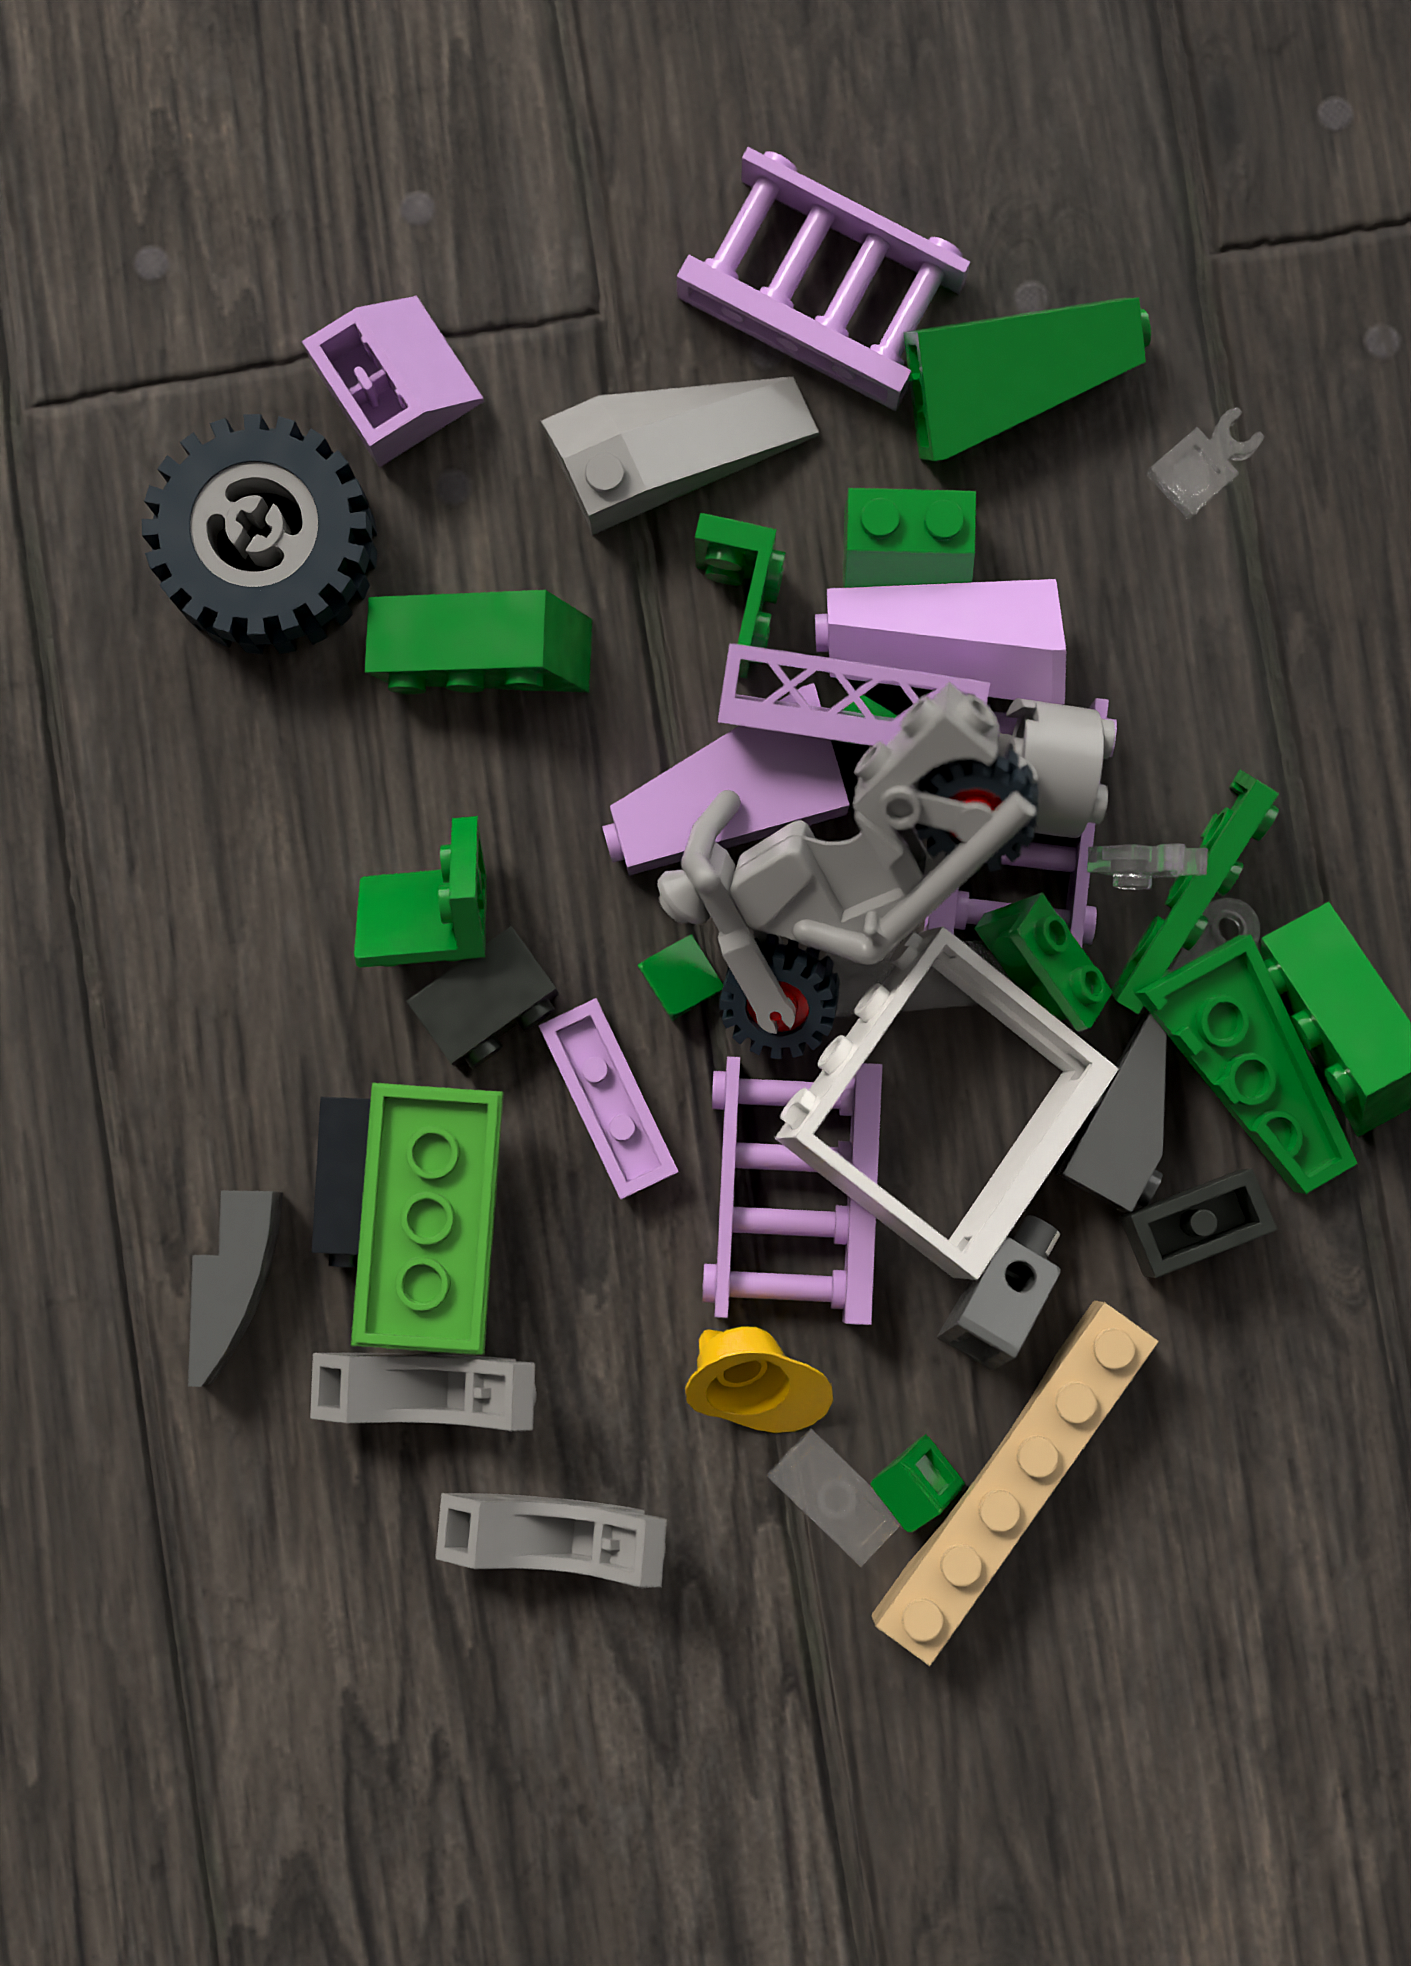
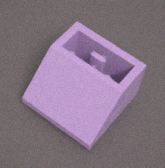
(392, 375)

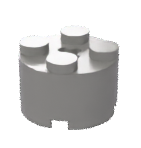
(1068, 754)

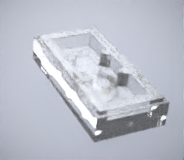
(834, 1497)

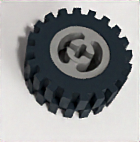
(213, 492)

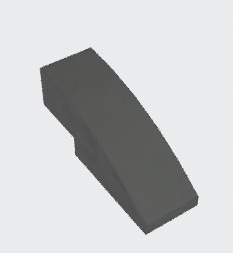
(231, 1284)

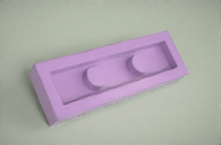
(608, 1099)

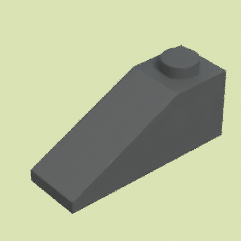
(1124, 1131)

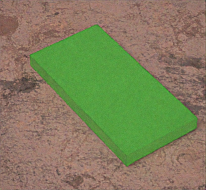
(427, 1218)

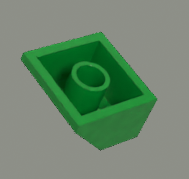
(908, 537)

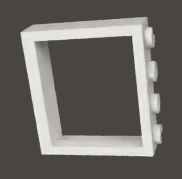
(1031, 1156)

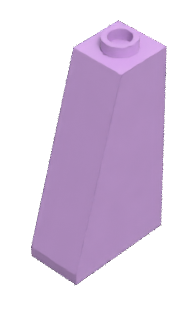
(961, 630)
(772, 772)

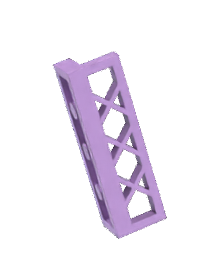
(820, 721)

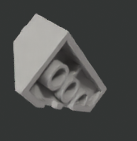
(660, 444)

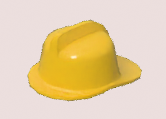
(754, 1384)

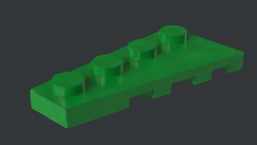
(1190, 895)
(1247, 1051)

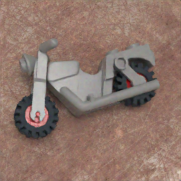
(857, 892)

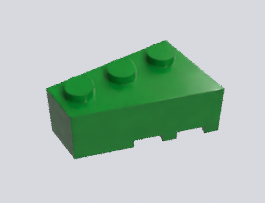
(478, 642)
(1343, 1016)

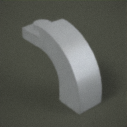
(423, 1389)
(551, 1535)

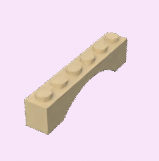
(1015, 1483)

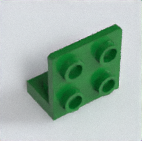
(739, 551)
(426, 912)

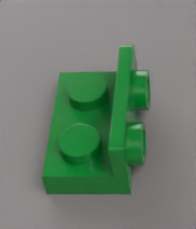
(1045, 960)

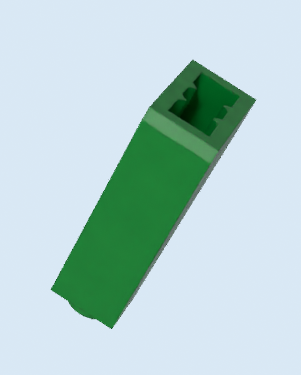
(1006, 369)

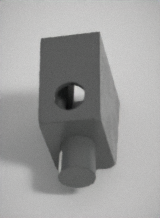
(990, 1316)

